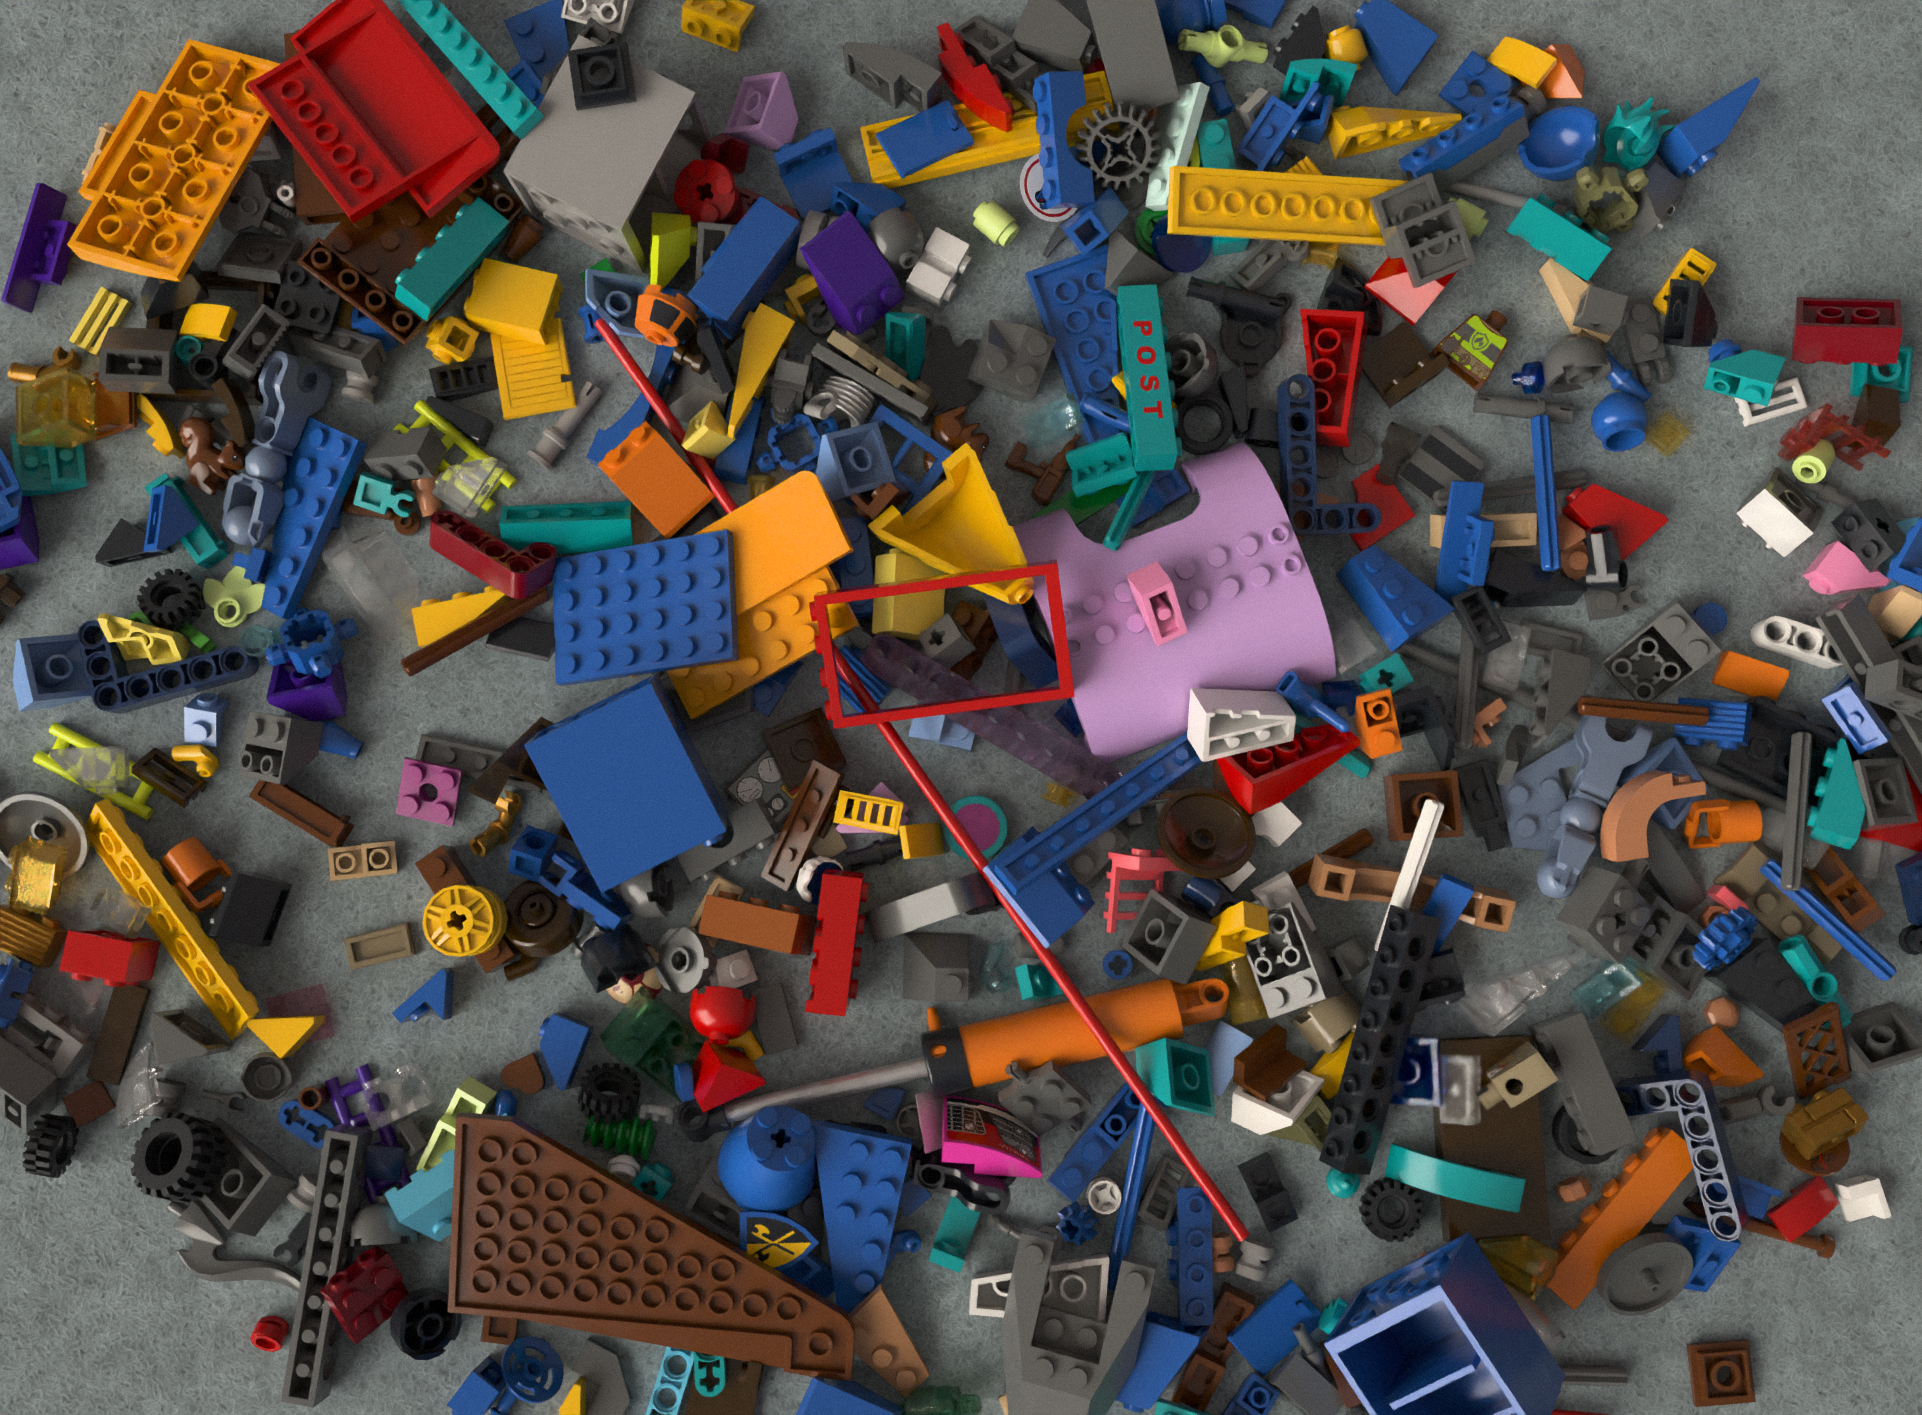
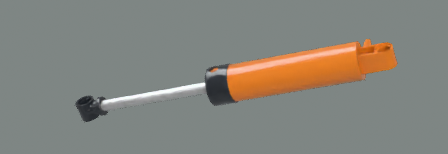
(979, 1051)

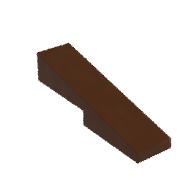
(1209, 1360)

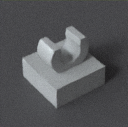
(1252, 107)

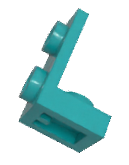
(953, 1235)

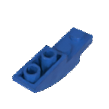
(1096, 1144)

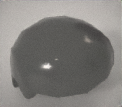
(260, 1080)

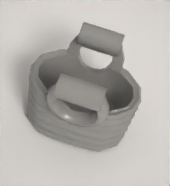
(841, 399)

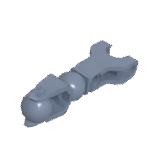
(280, 424)
(1590, 792)

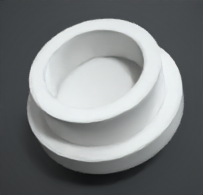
(624, 1167)

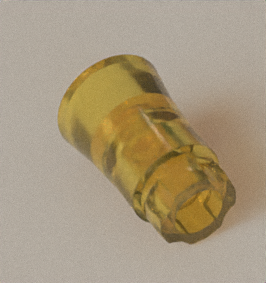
(1244, 995)

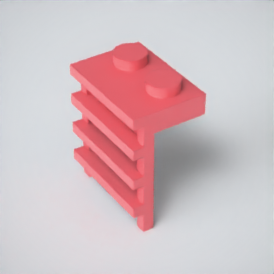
(1133, 865)

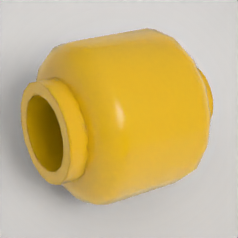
(1346, 45)

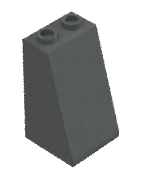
(1134, 52)

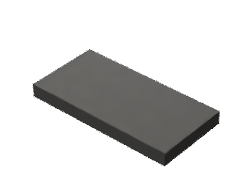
(875, 385)

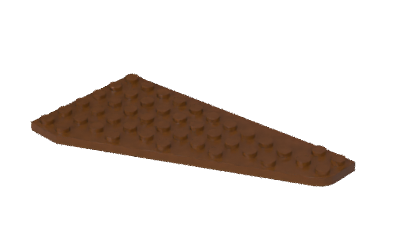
(587, 1252)

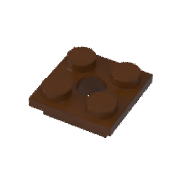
(1704, 1363)

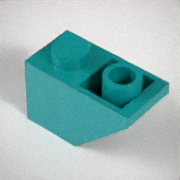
(1746, 376)

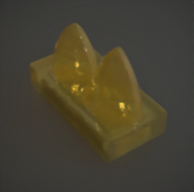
(1630, 1013)

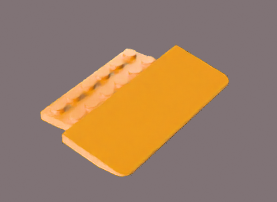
(779, 565)

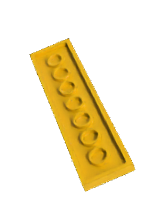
(1274, 205)
(171, 920)

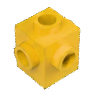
(460, 337)

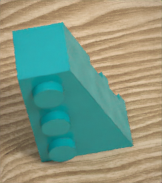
(1560, 236)

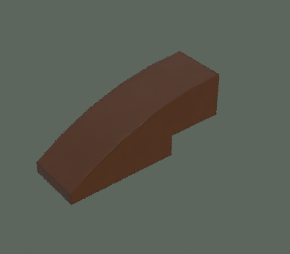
(1846, 891)

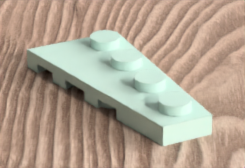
(1178, 128)

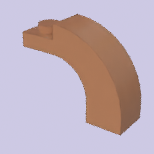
(1628, 813)

